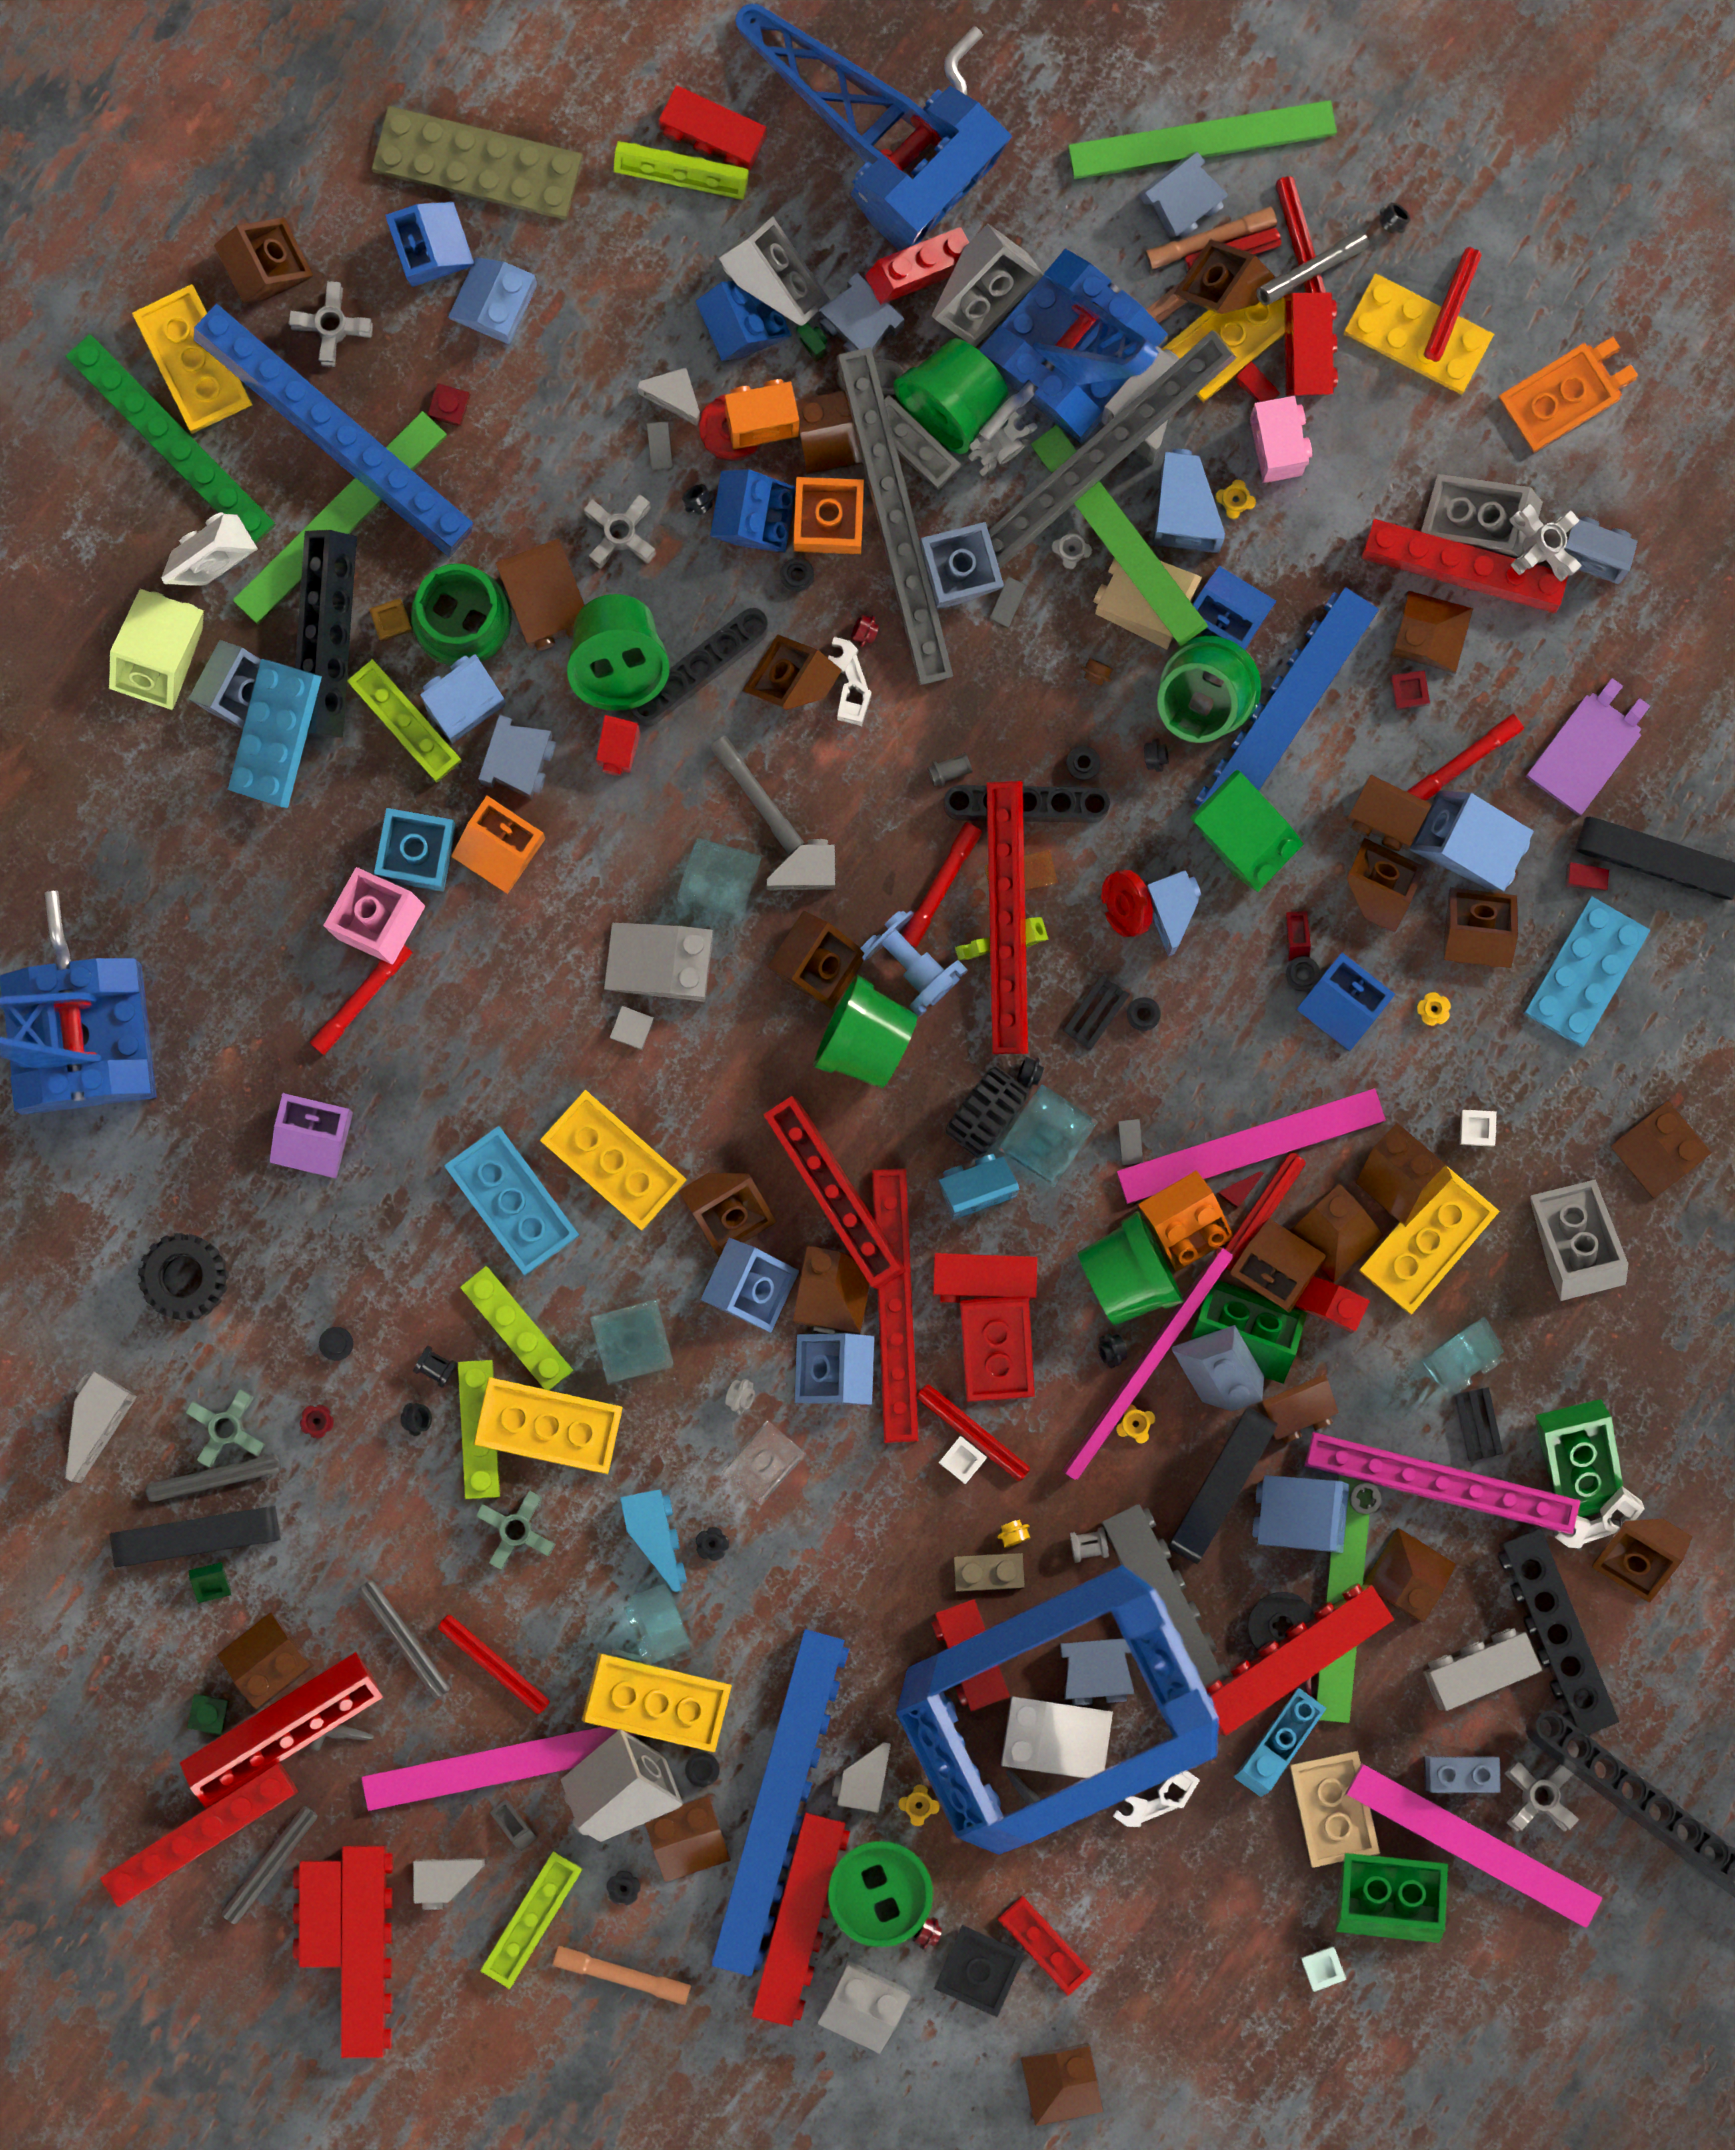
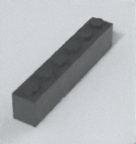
(1146, 1557)

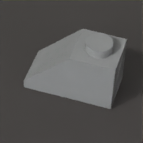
(806, 868)
(863, 1780)
(442, 1879)

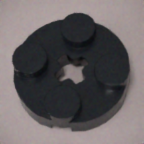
(1269, 1610)

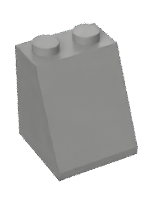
(1131, 390)
(619, 1787)
(864, 2007)

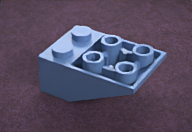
(462, 698)

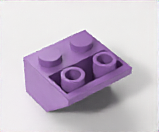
(310, 1135)

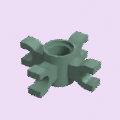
(216, 1443)
(530, 1538)

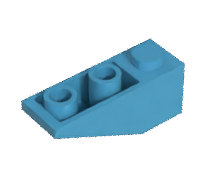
(649, 1527)
(1279, 1743)

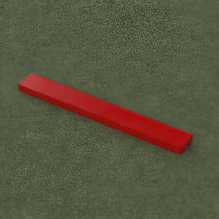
(1007, 917)
(896, 1311)

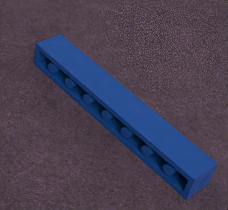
(1297, 692)

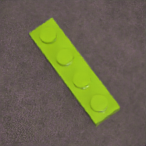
(680, 170)
(404, 721)
(516, 1329)
(479, 1463)
(531, 1919)

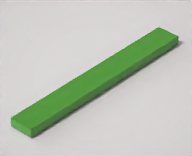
(1206, 138)
(341, 515)
(1126, 545)
(1345, 1570)

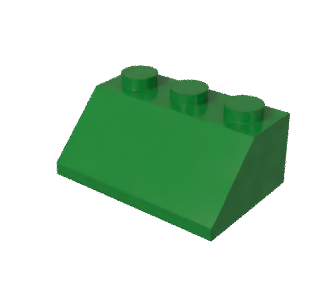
(1263, 1325)
(1392, 1898)

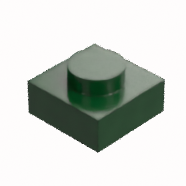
(812, 340)
(209, 1582)
(208, 1714)

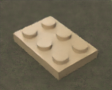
(1329, 1817)

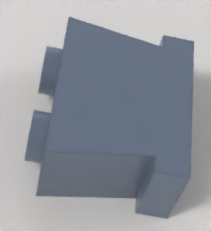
(1184, 196)
(859, 317)
(517, 757)
(1096, 1671)
(1462, 1774)

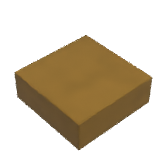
(390, 619)

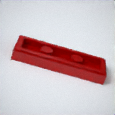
(1045, 1945)

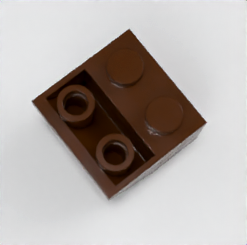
(1278, 1265)

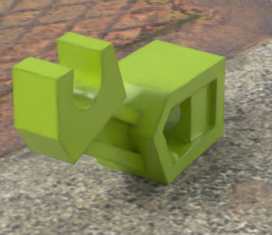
(1035, 934)

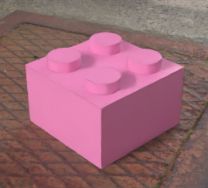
(1280, 439)
(374, 915)

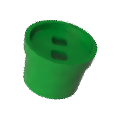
(952, 394)
(474, 590)
(597, 661)
(1232, 700)
(865, 1035)
(1129, 1272)
(854, 1903)

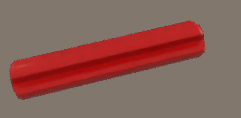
(1252, 244)

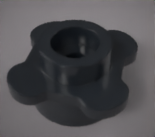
(1112, 1350)

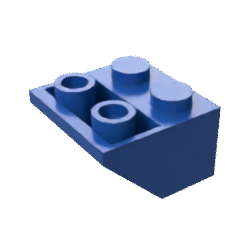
(429, 241)
(740, 321)
(753, 510)
(1232, 608)
(1345, 1001)

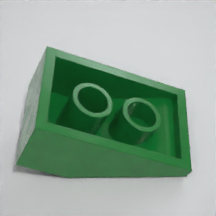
(1246, 831)
(1581, 1454)

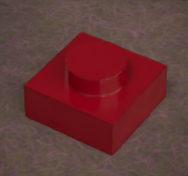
(449, 404)
(1410, 690)

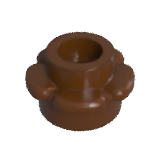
(1097, 671)

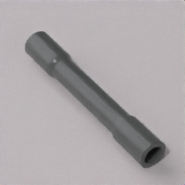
(1339, 252)
(735, 765)

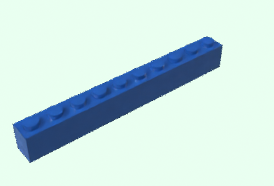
(332, 430)
(778, 1802)

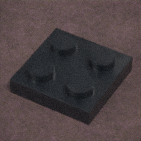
(979, 1970)

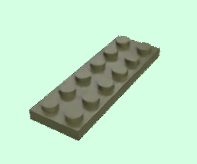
(477, 162)

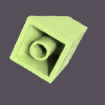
(155, 648)

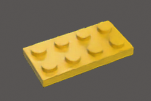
(1400, 326)
(1245, 332)
(196, 379)
(613, 1160)
(1425, 1250)
(547, 1425)
(656, 1702)

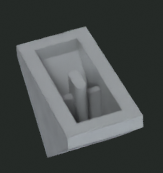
(673, 393)

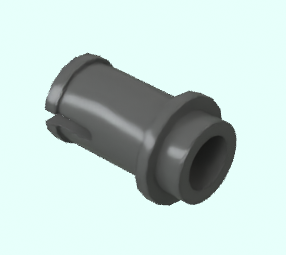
(949, 769)

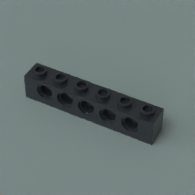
(326, 624)
(1534, 1547)

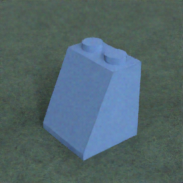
(1186, 506)
(1472, 839)
(1301, 1513)

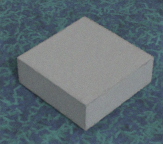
(632, 1028)

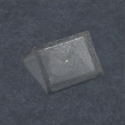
(764, 1463)

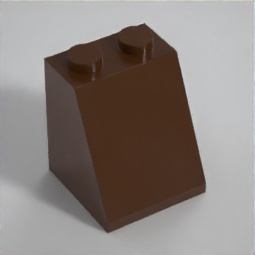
(542, 593)

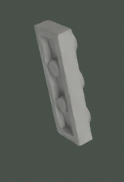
(919, 447)

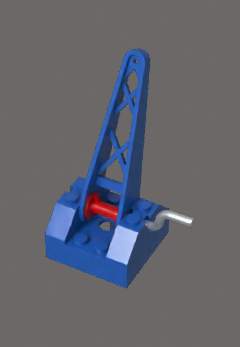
(958, 126)
(1071, 346)
(45, 1030)

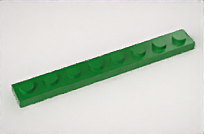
(167, 436)

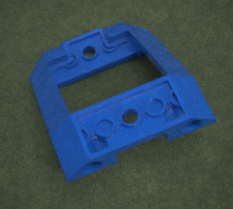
(1162, 1659)

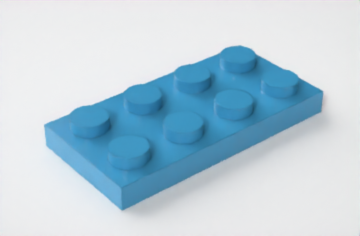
(274, 733)
(1587, 971)
(512, 1200)

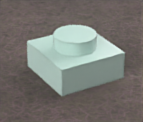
(1323, 1968)

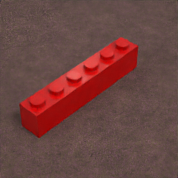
(1462, 565)
(834, 1192)
(1297, 1656)
(280, 1730)
(199, 1835)
(799, 1919)
(365, 1951)

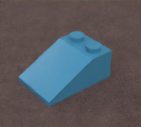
(978, 1187)

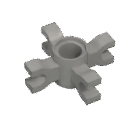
(313, 322)
(1004, 444)
(1545, 542)
(609, 544)
(1521, 1777)

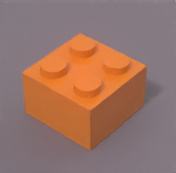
(761, 414)
(828, 515)

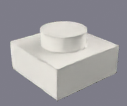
(1478, 1128)
(962, 1460)

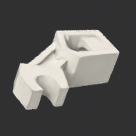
(850, 665)
(1592, 1530)
(1147, 1810)

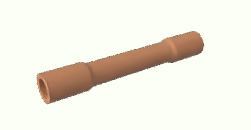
(1176, 250)
(584, 1964)

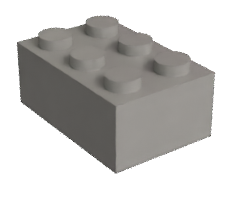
(1481, 1669)

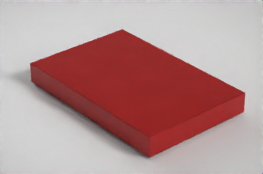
(997, 1348)

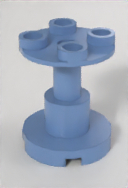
(922, 971)

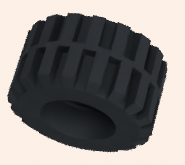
(987, 1112)
(155, 1266)

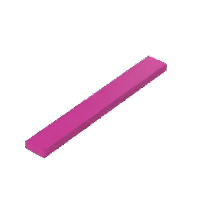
(1253, 1145)
(1147, 1363)
(1442, 1483)
(482, 1768)
(1473, 1845)

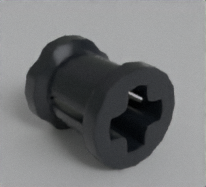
(435, 1366)

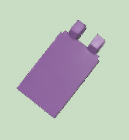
(1588, 749)

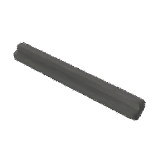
(213, 1478)
(404, 1639)
(269, 1865)

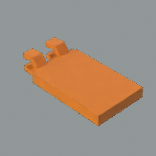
(1565, 394)

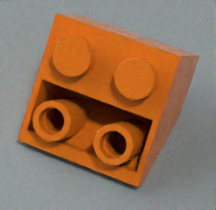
(497, 844)
(1186, 1220)

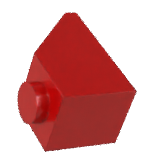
(617, 745)
(1333, 1304)

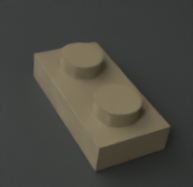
(989, 1572)

